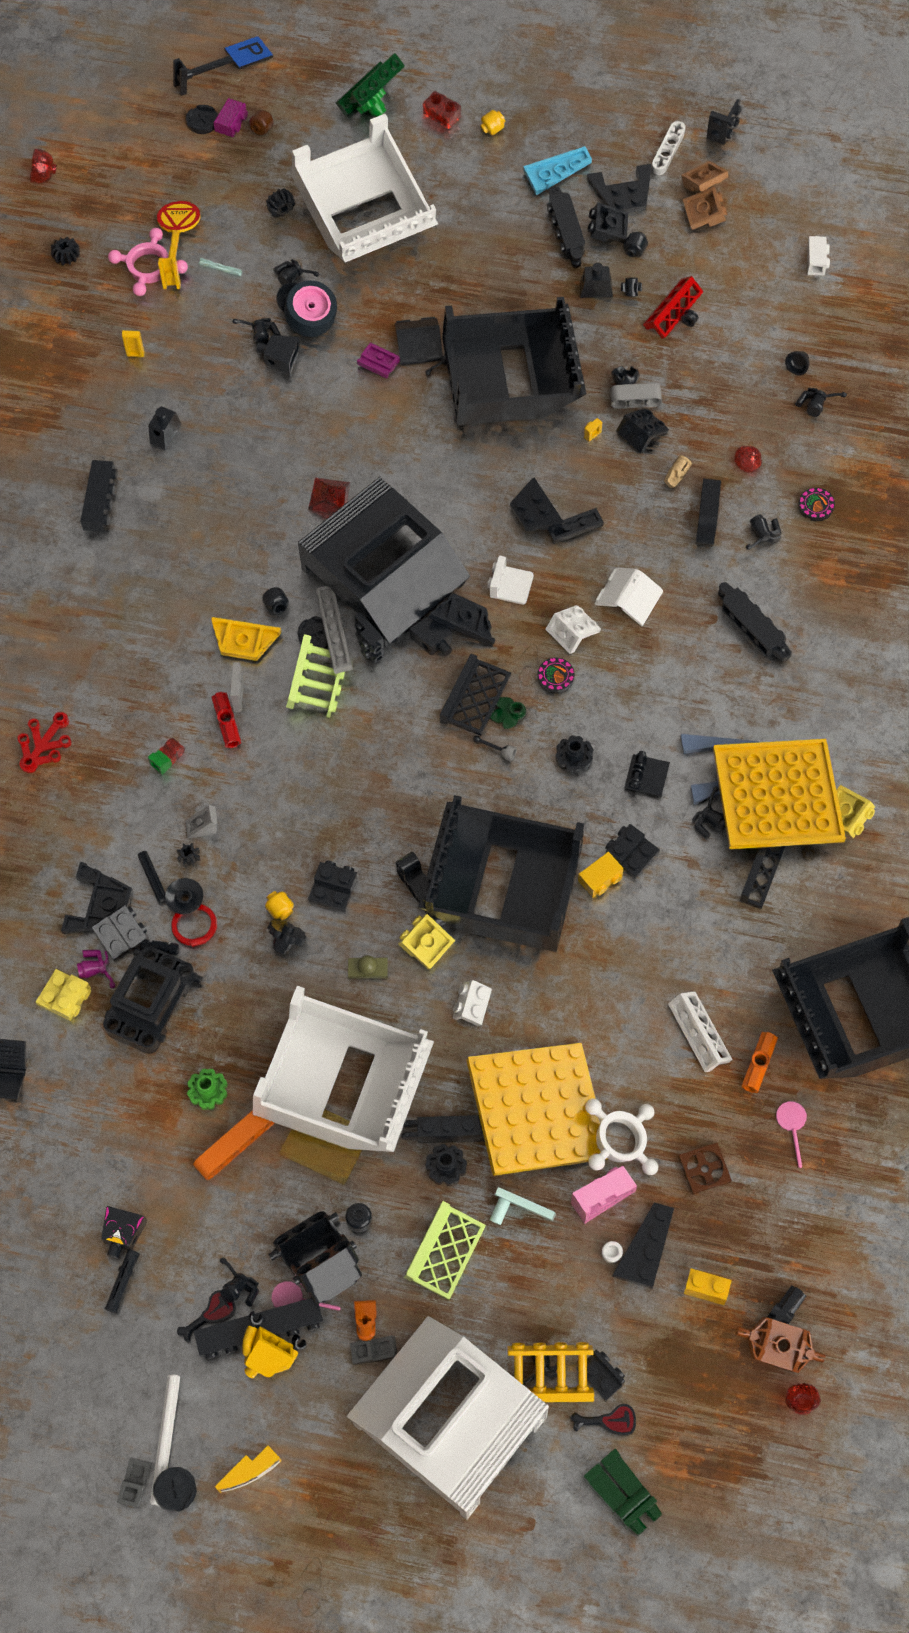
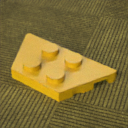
(243, 638)

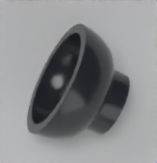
(797, 362)

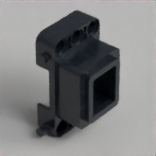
(151, 1021)
(318, 1257)

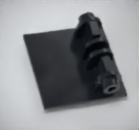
(646, 774)

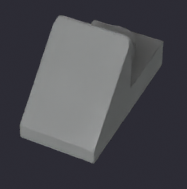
(202, 823)

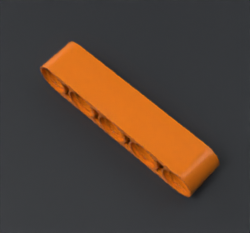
(231, 1145)

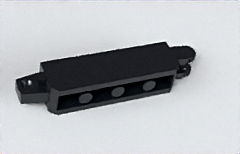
(566, 225)
(753, 622)
(445, 1129)

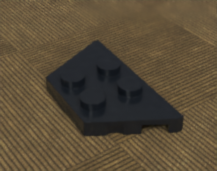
(535, 509)
(465, 618)

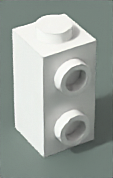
(817, 255)

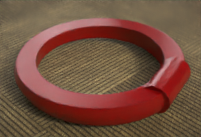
(200, 940)

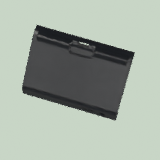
(419, 341)
(12, 1067)

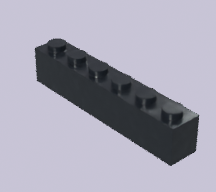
(279, 1321)

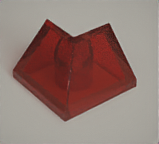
(328, 495)

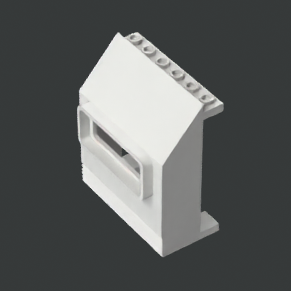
(355, 177)
(310, 1061)
(475, 1437)

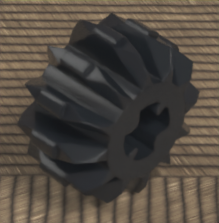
(280, 202)
(65, 251)

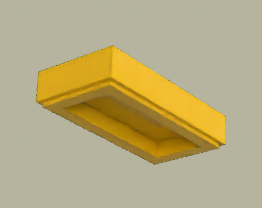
(133, 343)

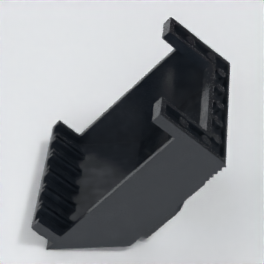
(477, 368)
(407, 586)
(538, 883)
(881, 980)

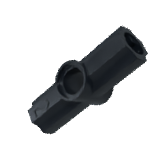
(788, 1305)

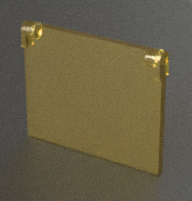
(321, 1155)

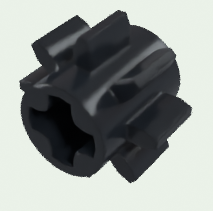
(631, 286)
(188, 850)

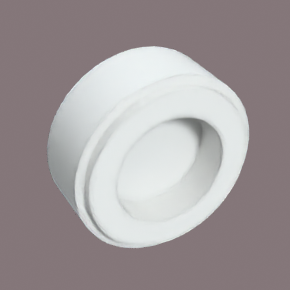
(612, 1252)

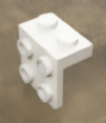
(509, 583)

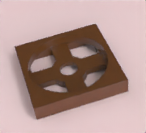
(719, 1164)

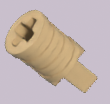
(677, 471)

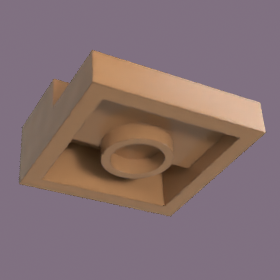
(704, 176)
(705, 208)

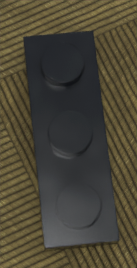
(576, 525)

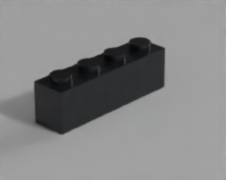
(98, 496)

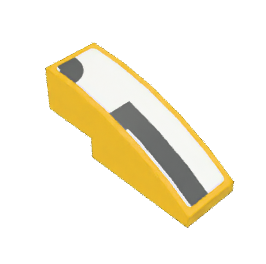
(249, 1471)

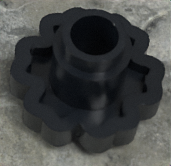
(574, 754)
(285, 935)
(446, 1165)

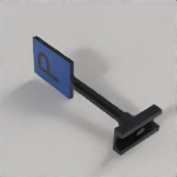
(241, 54)

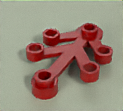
(43, 744)

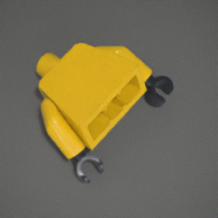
(267, 1352)

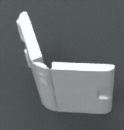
(630, 591)

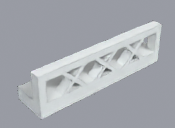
(697, 1031)

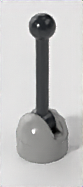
(508, 752)

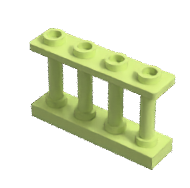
(300, 680)

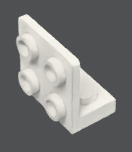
(570, 627)

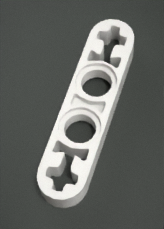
(670, 148)

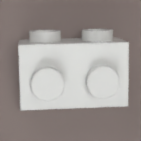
(472, 1002)

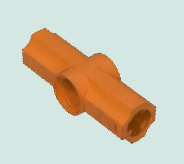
(755, 1072)

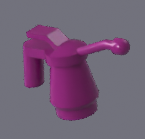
(90, 968)

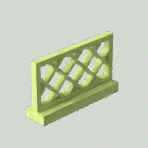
(428, 1243)

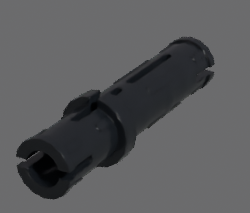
(122, 1280)

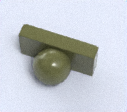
(367, 968)

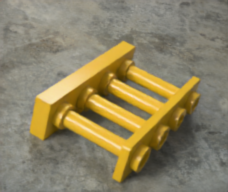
(561, 1392)

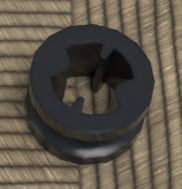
(689, 318)

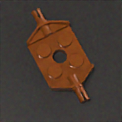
(764, 1342)

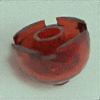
(42, 166)

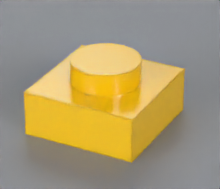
(592, 429)

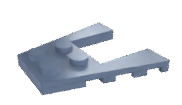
(699, 743)

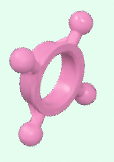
(140, 250)

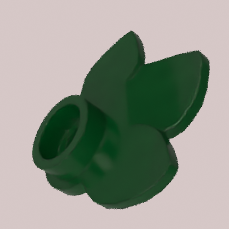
(506, 712)

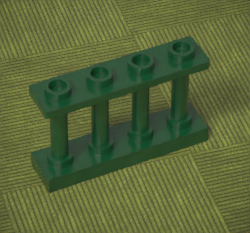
(370, 84)

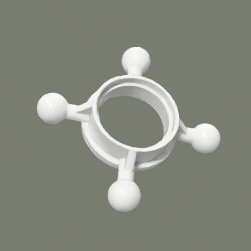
(634, 1123)

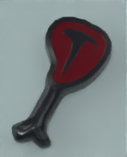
(215, 1313)
(618, 1422)

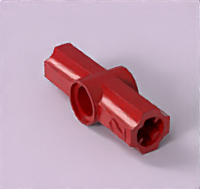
(229, 728)

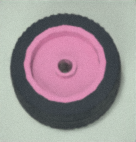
(310, 308)

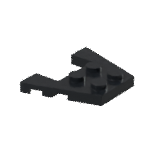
(625, 196)
(105, 898)

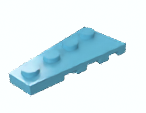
(555, 169)

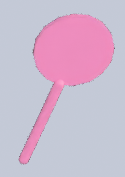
(792, 1117)
(289, 1292)

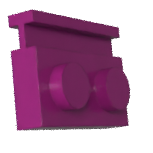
(378, 360)

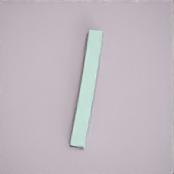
(228, 269)

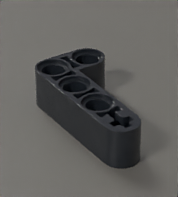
(708, 511)
(413, 877)

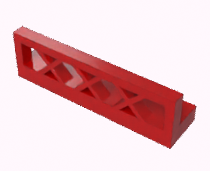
(681, 290)

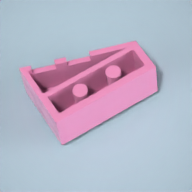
(603, 1193)

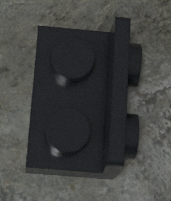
(603, 1376)

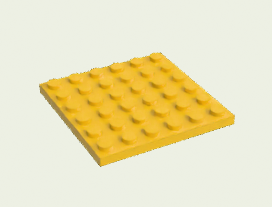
(778, 794)
(535, 1107)

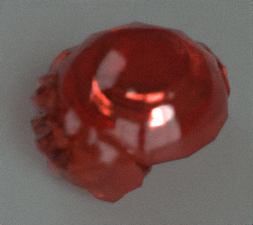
(748, 458)
(803, 1398)

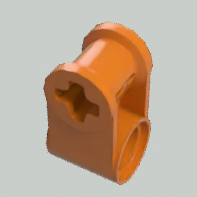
(365, 1319)

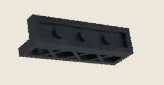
(754, 873)

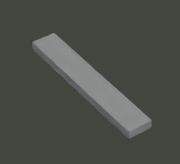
(334, 629)

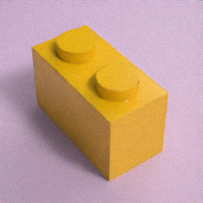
(600, 875)
(707, 1286)

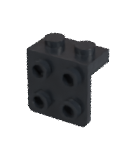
(721, 126)
(640, 428)

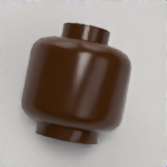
(261, 122)

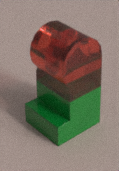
(166, 756)

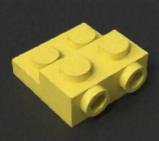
(854, 811)
(425, 941)
(64, 995)

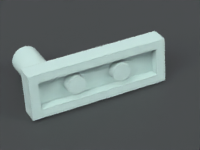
(506, 1197)

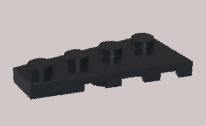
(645, 1251)

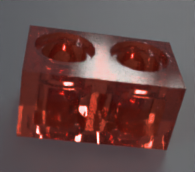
(442, 109)

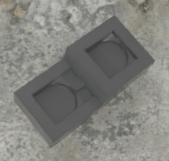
(373, 1350)
(134, 1482)

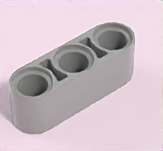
(635, 395)

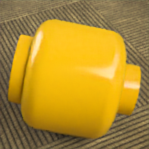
(492, 122)
(279, 905)

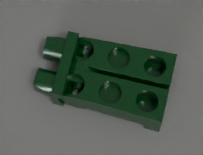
(638, 1499)

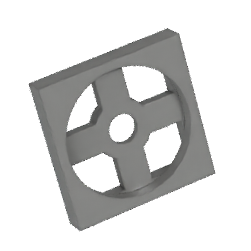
(237, 685)

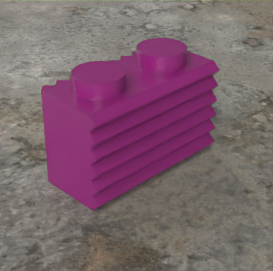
(230, 117)

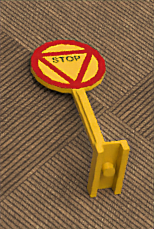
(175, 218)

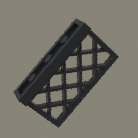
(460, 688)

